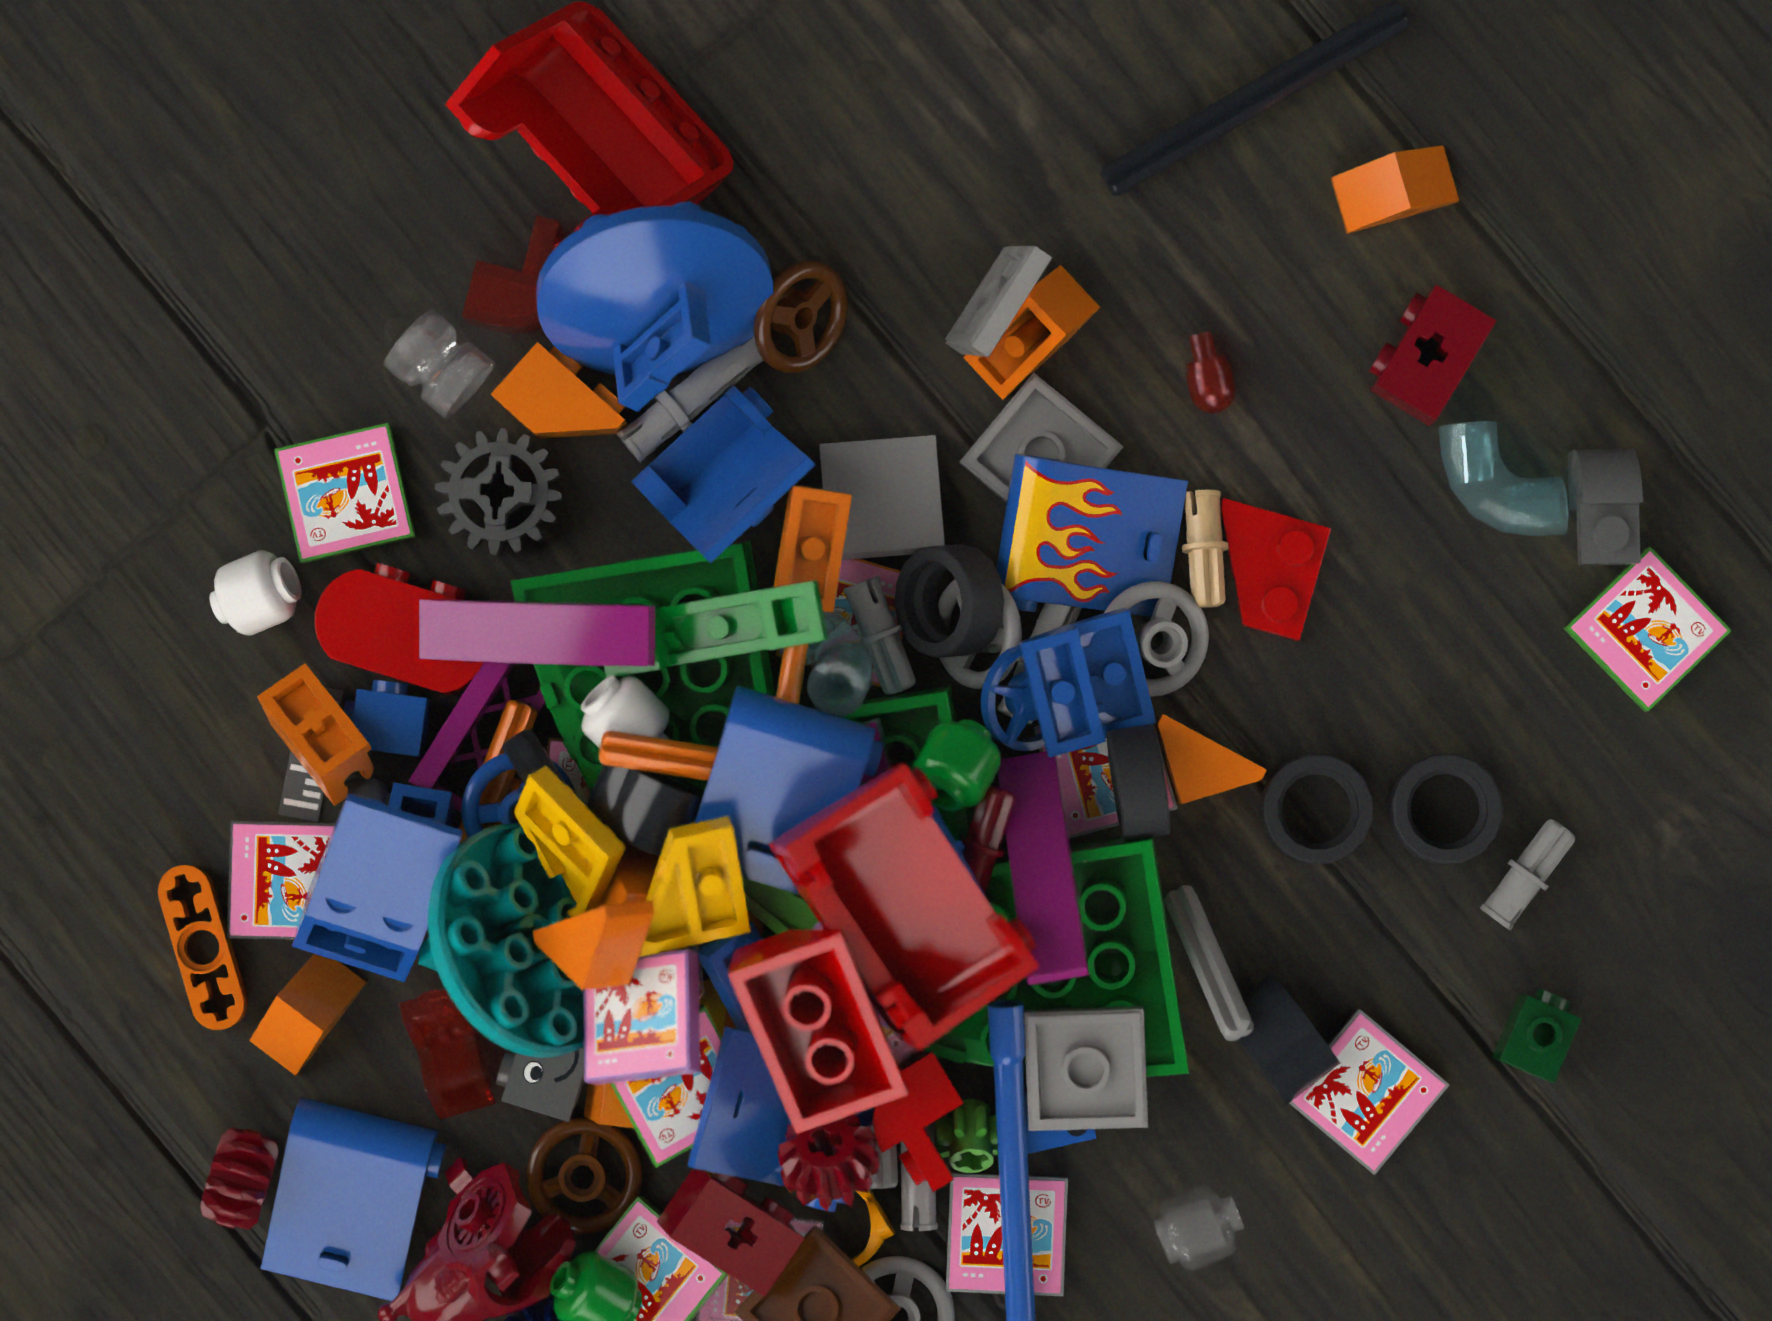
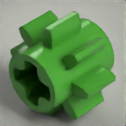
(968, 1136)

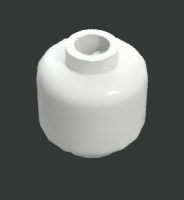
(255, 592)
(623, 707)

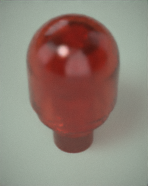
(1209, 376)

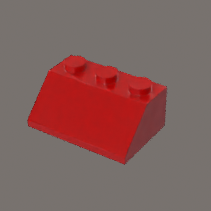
(815, 1026)

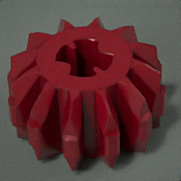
(829, 1161)
(239, 1178)

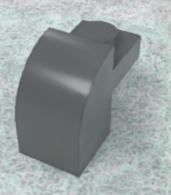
(1607, 497)

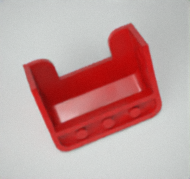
(593, 114)

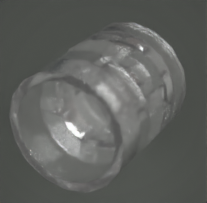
(444, 368)

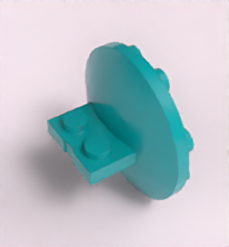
(484, 946)

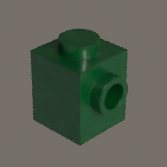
(1537, 1035)

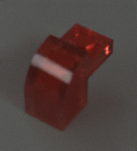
(506, 297)
(448, 1054)

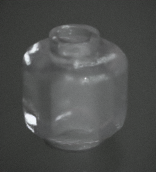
(1198, 1227)

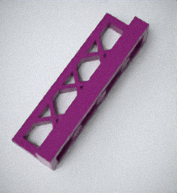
(463, 724)

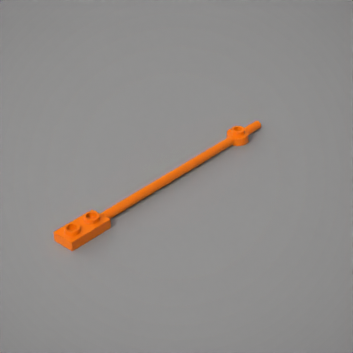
(808, 552)

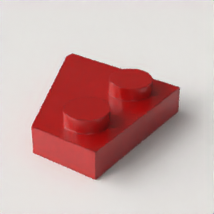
(1272, 566)

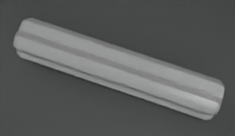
(1209, 963)

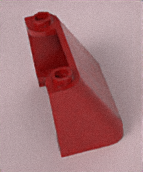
(905, 906)

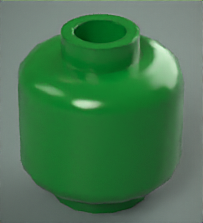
(959, 763)
(595, 1290)

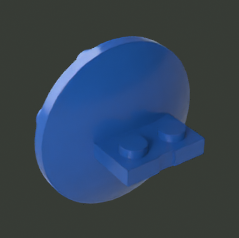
(652, 294)

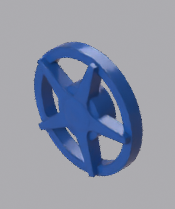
(1017, 700)

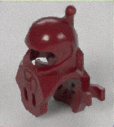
(480, 1241)

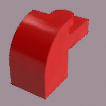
(904, 1120)

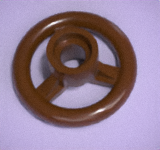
(796, 314)
(618, 1203)

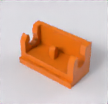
(317, 731)

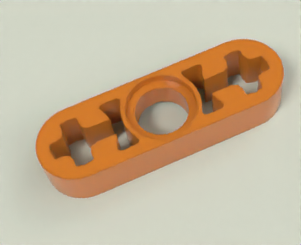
(203, 901)

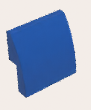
(1087, 681)

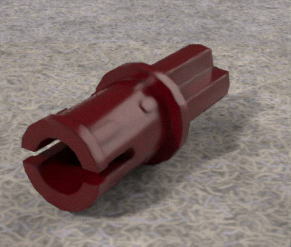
(987, 833)

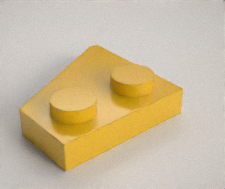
(568, 839)
(696, 888)

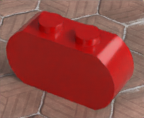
(375, 626)

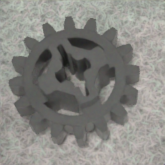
(473, 491)

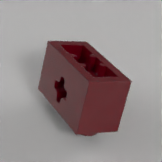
(1459, 334)
(751, 1254)

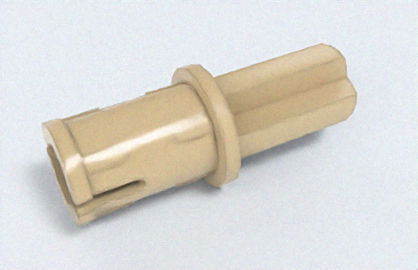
(1205, 547)

